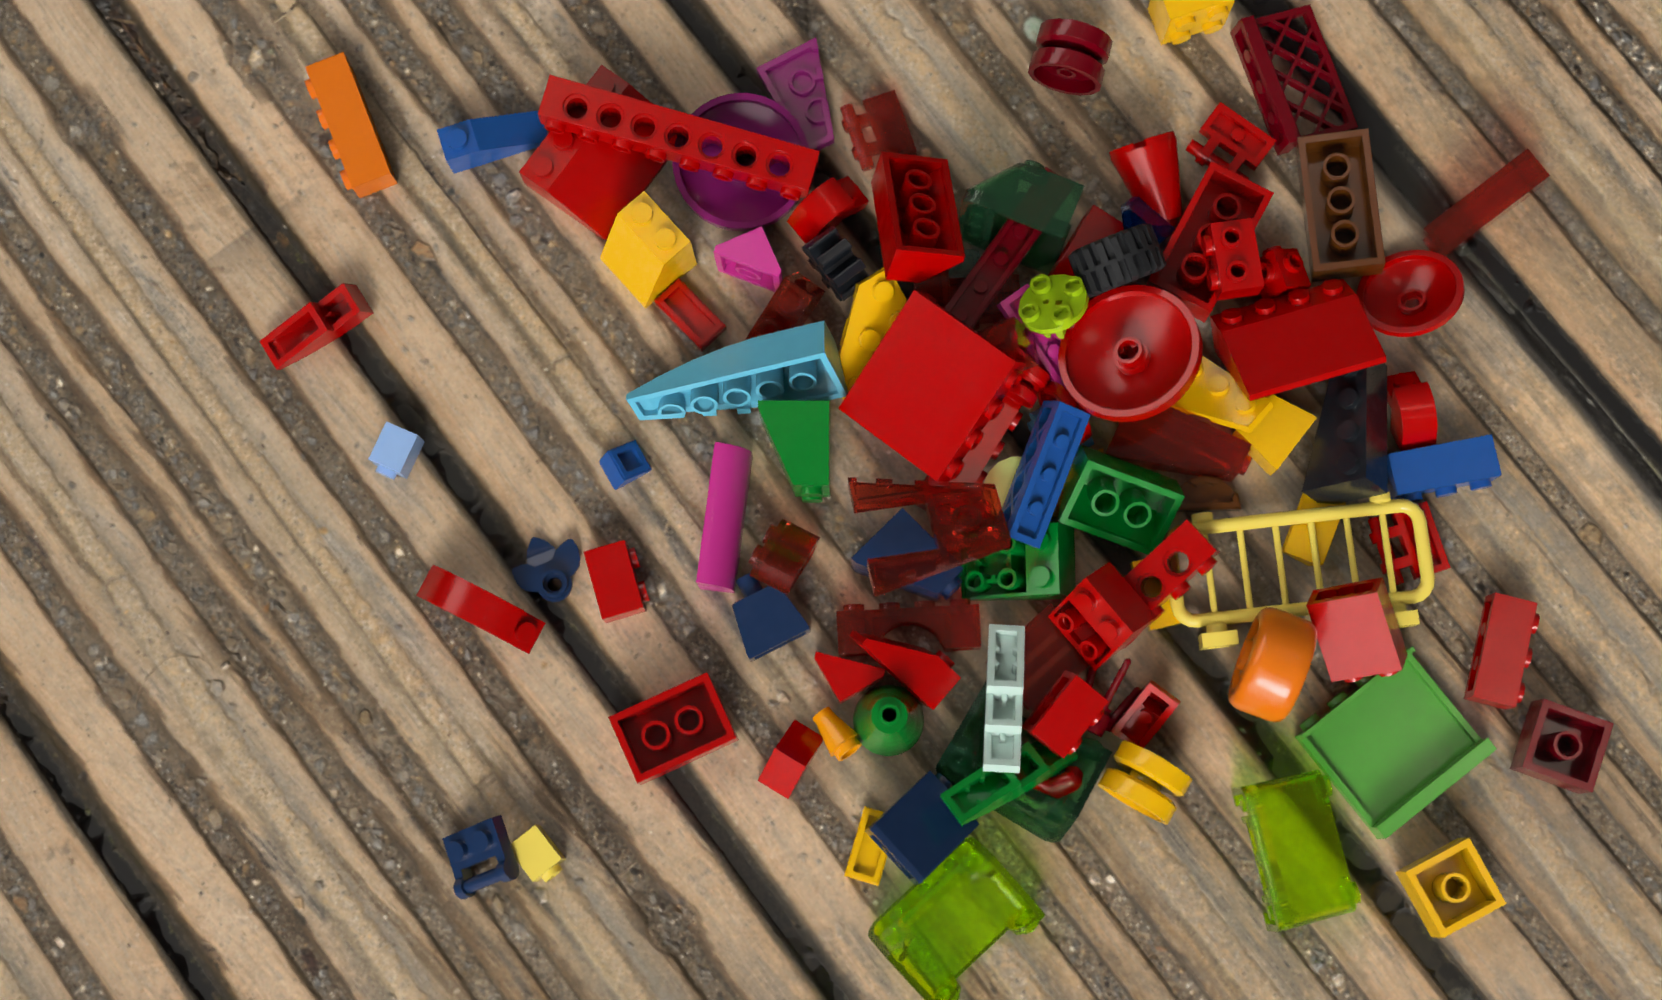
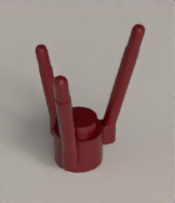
(1106, 723)

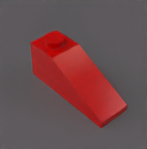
(914, 667)

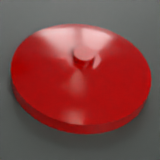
(1131, 353)

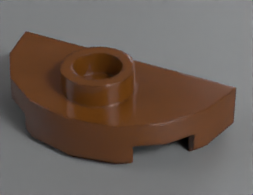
(1208, 495)

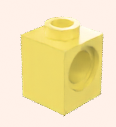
(538, 854)

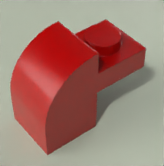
(826, 207)
(1412, 411)

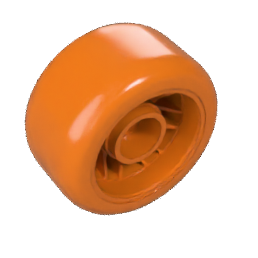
(1272, 664)

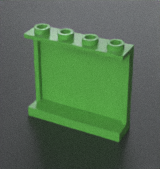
(1393, 745)

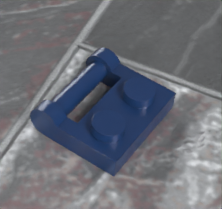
(475, 846)

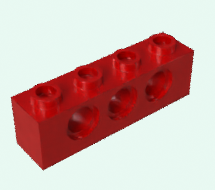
(1185, 540)

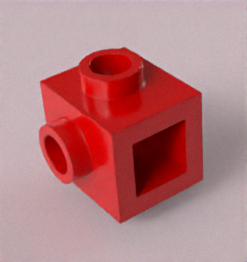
(1282, 272)

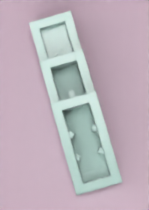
(1004, 698)

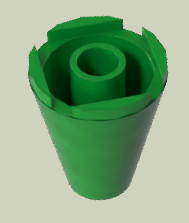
(888, 737)

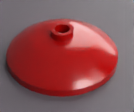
(1414, 280)

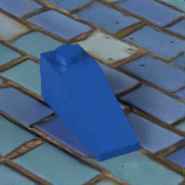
(490, 139)

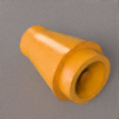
(836, 734)

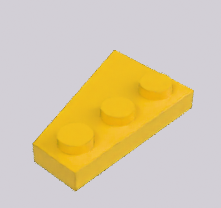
(1221, 400)

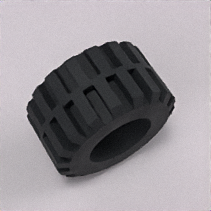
(1118, 259)

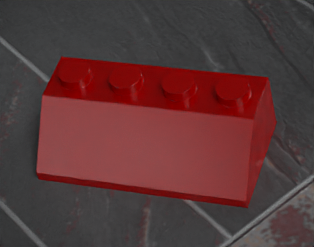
(916, 216)

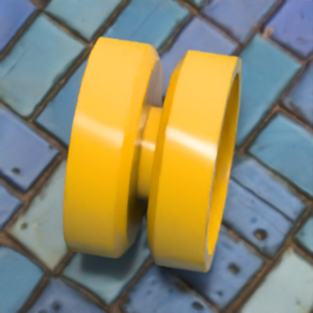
(1146, 779)

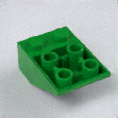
(1024, 571)

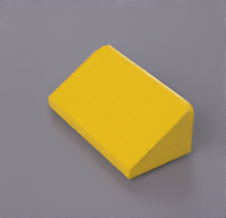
(1297, 539)

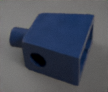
(766, 618)

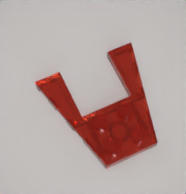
(963, 521)

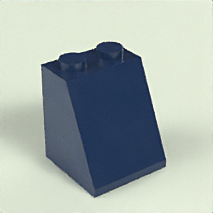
(904, 536)
(920, 828)

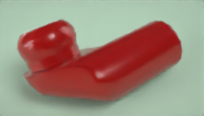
(1063, 783)

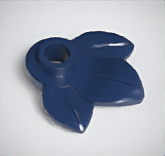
(548, 564)

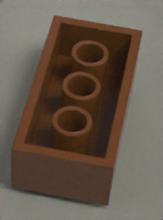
(1340, 205)

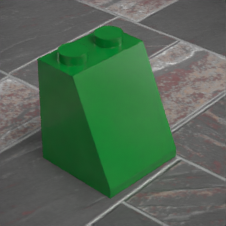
(801, 443)

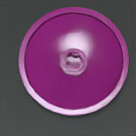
(733, 203)

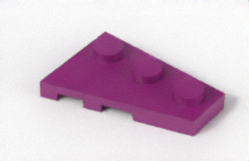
(798, 85)

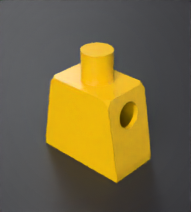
(1276, 434)

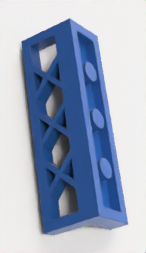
(1043, 471)

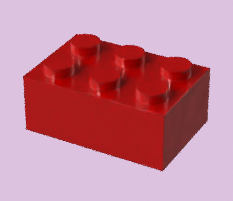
(673, 728)

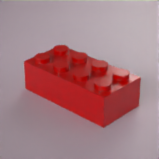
(1218, 198)

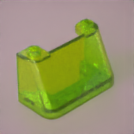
(1297, 850)
(953, 920)

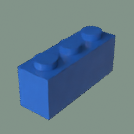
(1442, 468)

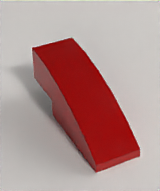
(316, 325)

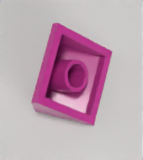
(750, 259)

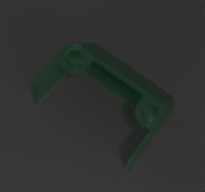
(1028, 197)

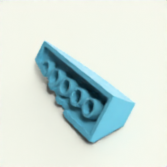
(770, 367)

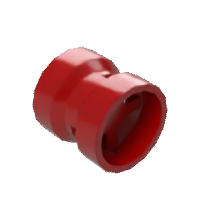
(1027, 390)

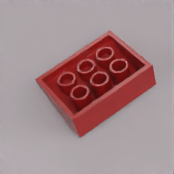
(590, 178)
(1296, 339)

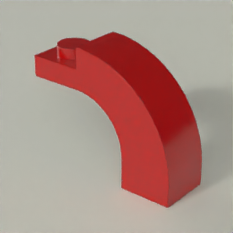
(481, 608)

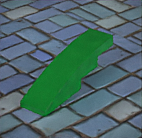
(989, 790)

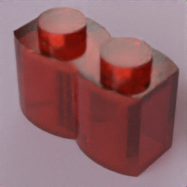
(783, 555)

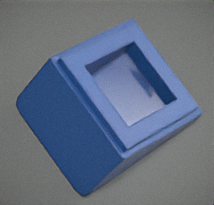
(624, 464)

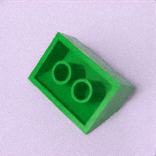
(1119, 500)

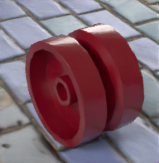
(1070, 56)

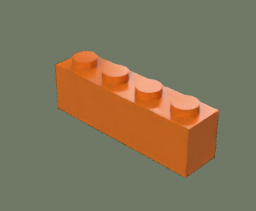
(350, 125)

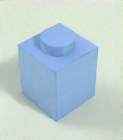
(395, 451)

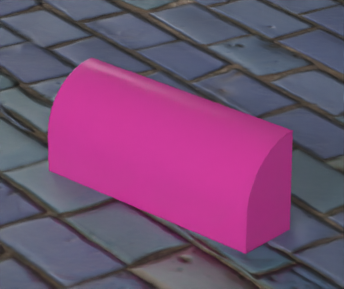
(724, 518)

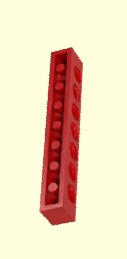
(564, 94)

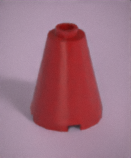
(1152, 173)

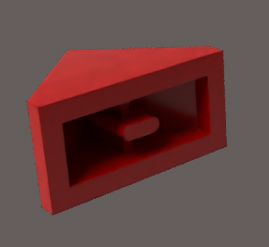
(847, 676)
(790, 759)

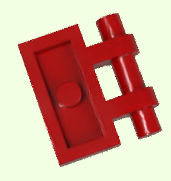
(1235, 136)
(1404, 530)

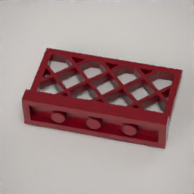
(1266, 79)

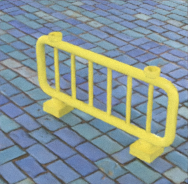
(1216, 621)

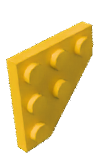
(871, 315)

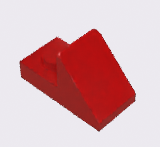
(1146, 714)

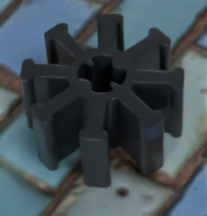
(835, 262)

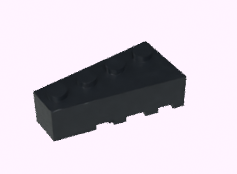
(1350, 439)

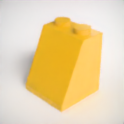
(647, 250)

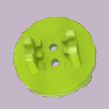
(1053, 304)

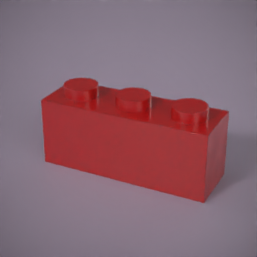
(1502, 651)

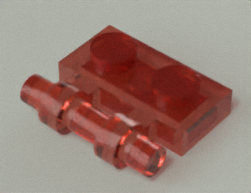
(887, 125)

